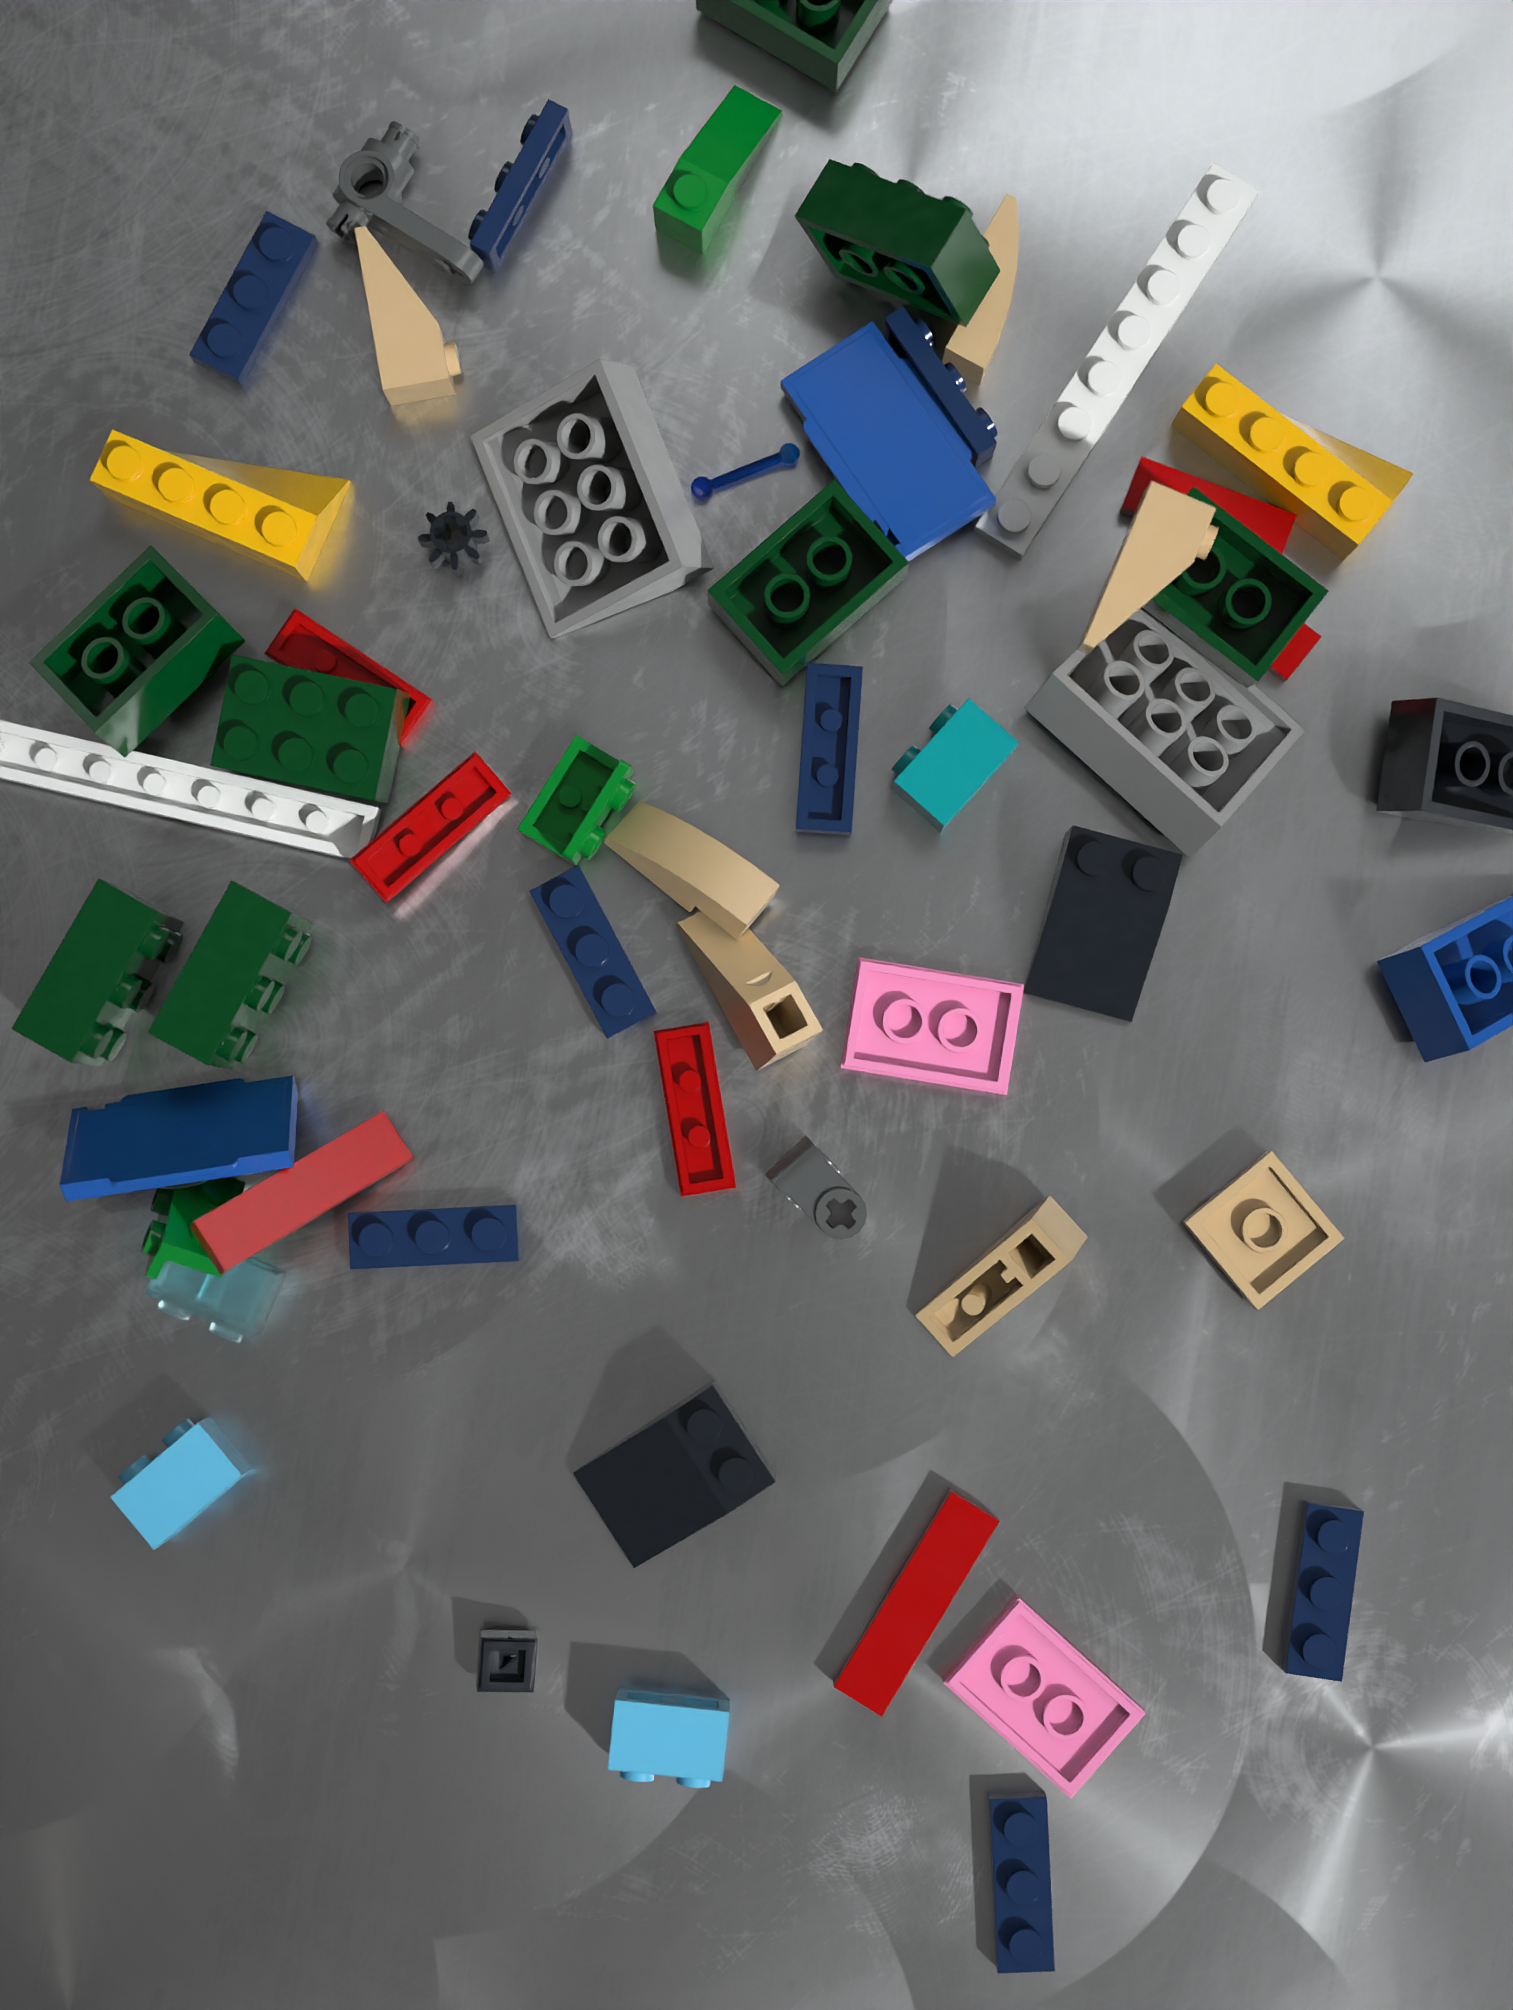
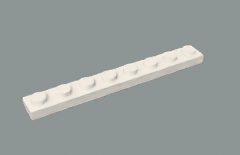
(1116, 361)
(185, 792)

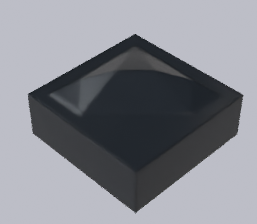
(506, 1661)

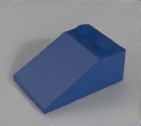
(1456, 982)

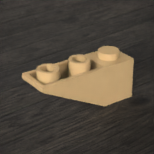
(752, 990)

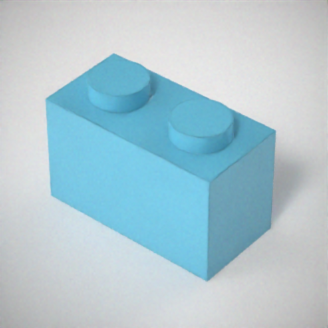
(181, 1481)
(668, 1737)

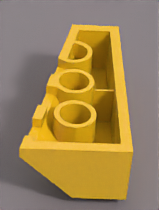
(1292, 466)
(245, 507)

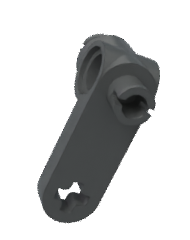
(383, 211)

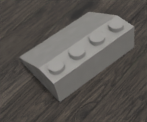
(591, 498)
(1165, 727)

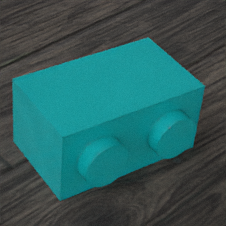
(953, 763)

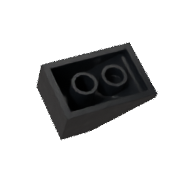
(1448, 764)
(1102, 922)
(675, 1475)

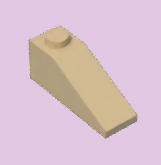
(408, 340)
(1157, 548)
(1003, 1276)

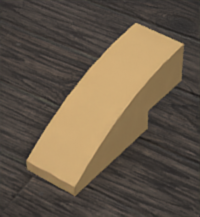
(975, 345)
(693, 867)

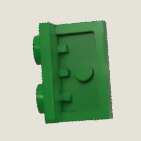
(577, 801)
(178, 1208)

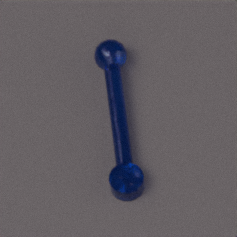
(703, 488)

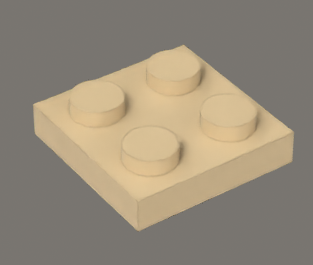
(1263, 1230)

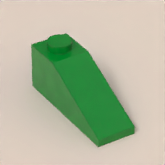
(714, 169)

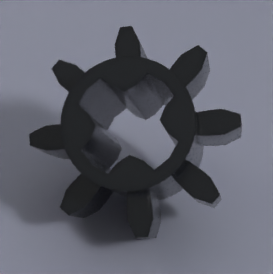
(441, 531)

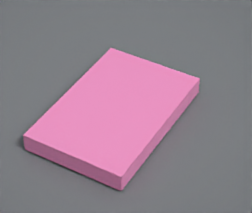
(932, 1026)
(1043, 1696)

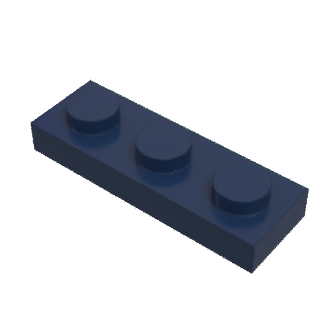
(520, 184)
(254, 298)
(914, 341)
(829, 748)
(593, 952)
(434, 1236)
(1322, 1590)
(1021, 1882)

